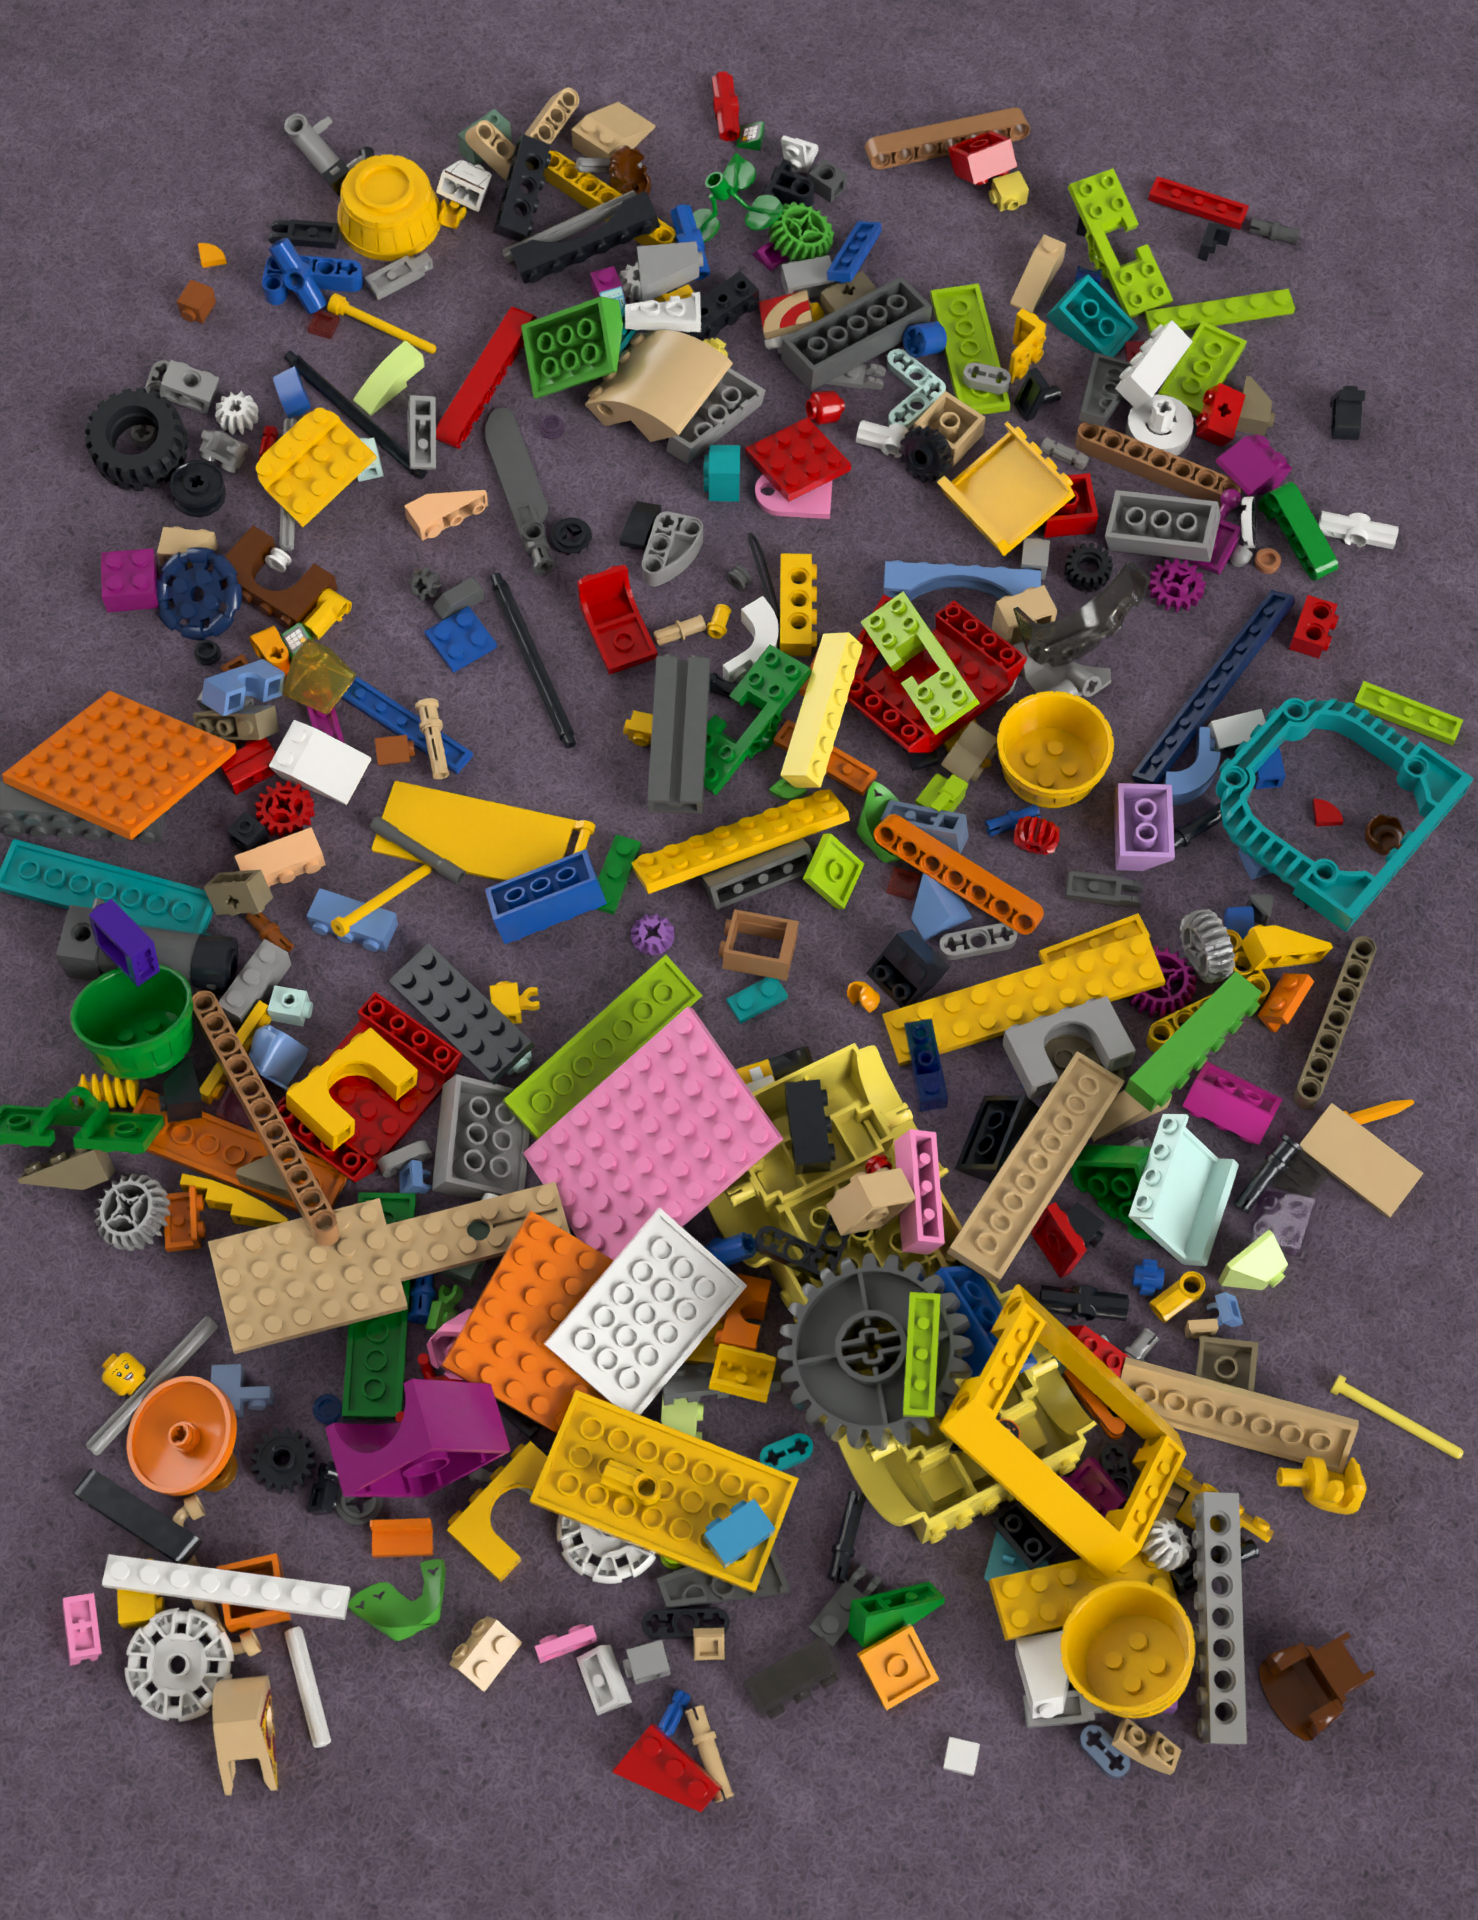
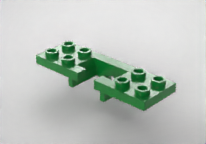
(766, 687)
(99, 1129)

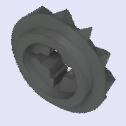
(352, 1514)

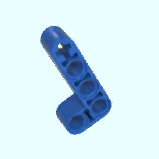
(326, 272)

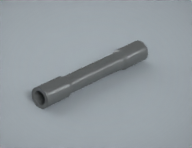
(441, 865)

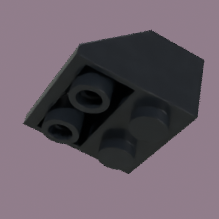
(907, 968)
(1027, 1535)

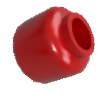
(824, 407)

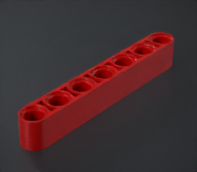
(483, 378)

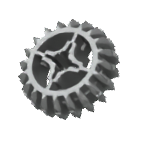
(1207, 946)
(142, 1212)

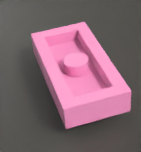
(553, 1647)

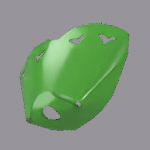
(870, 819)
(396, 1614)

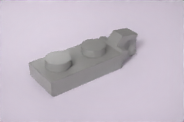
(398, 275)
(1076, 1711)

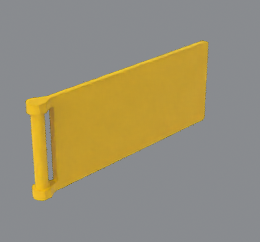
(477, 833)

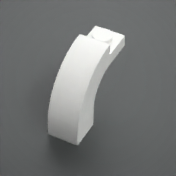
(763, 625)

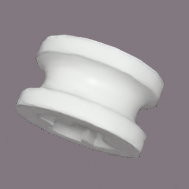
(278, 559)

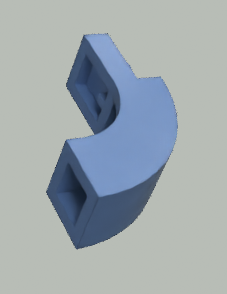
(1195, 780)

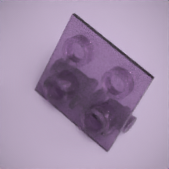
(1284, 1216)

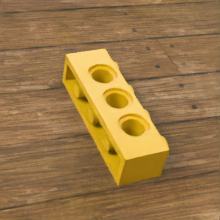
(797, 569)

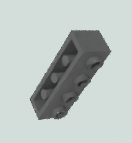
(756, 873)

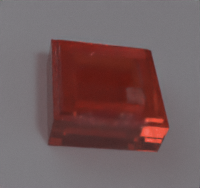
(323, 324)
(903, 883)

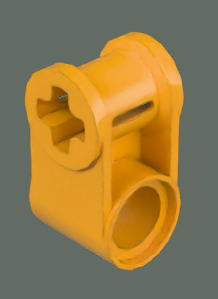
(271, 648)

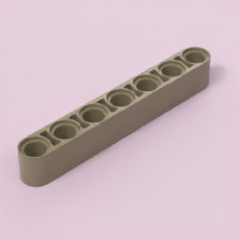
(1331, 1033)

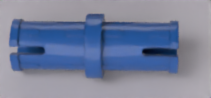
(1009, 820)

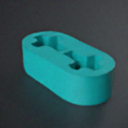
(784, 1446)

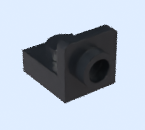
(1213, 235)

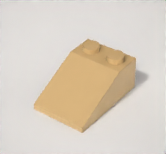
(609, 129)

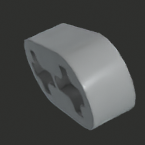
(986, 378)
(395, 1161)

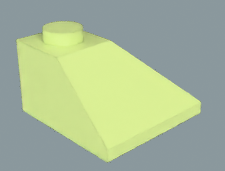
(1256, 1265)

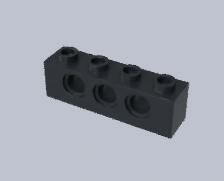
(507, 222)

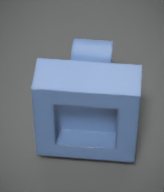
(412, 1178)
(1228, 1310)

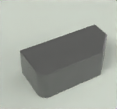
(459, 597)

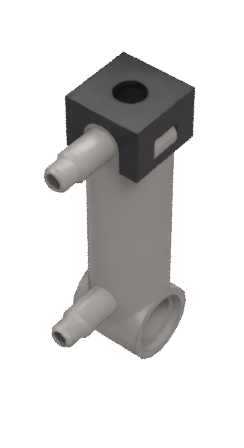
(317, 151)

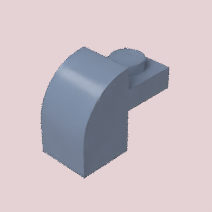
(232, 1381)

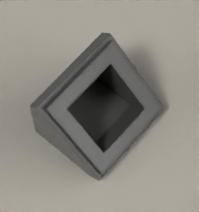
(1262, 907)

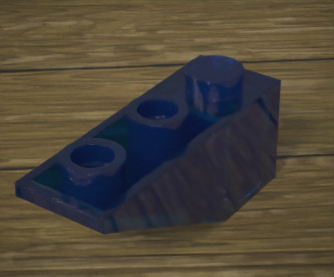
(926, 1065)

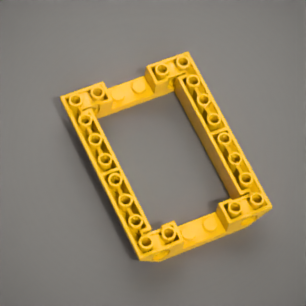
(973, 1426)

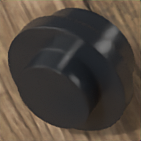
(207, 652)

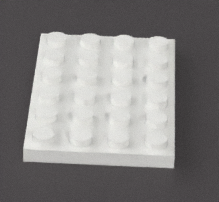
(645, 1314)

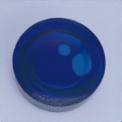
(327, 1409)

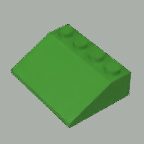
(573, 345)

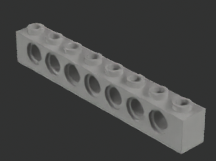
(1230, 1633)

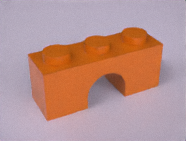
(748, 1305)

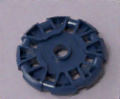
(183, 591)

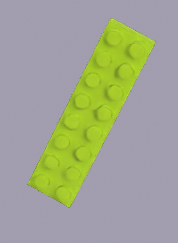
(601, 1047)

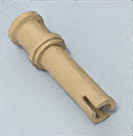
(431, 727)

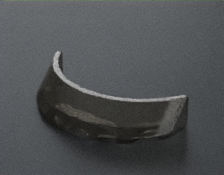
(1083, 630)

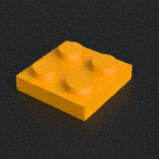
(897, 1666)

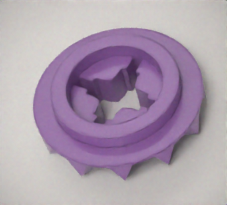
(652, 945)

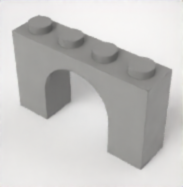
(1092, 1021)

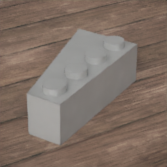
(721, 411)

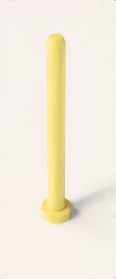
(1395, 1417)

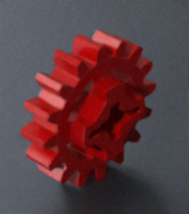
(278, 818)

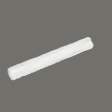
(307, 1687)

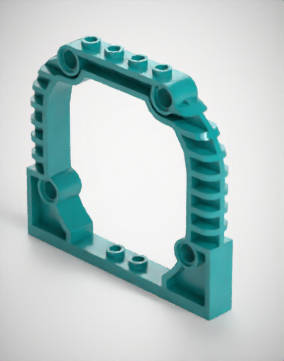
(1420, 769)

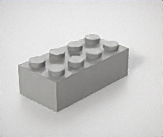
(1163, 526)

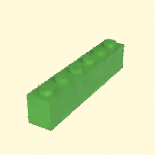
(1193, 1041)

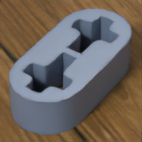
(1099, 1756)

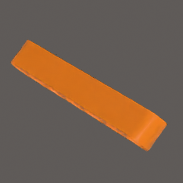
(971, 873)

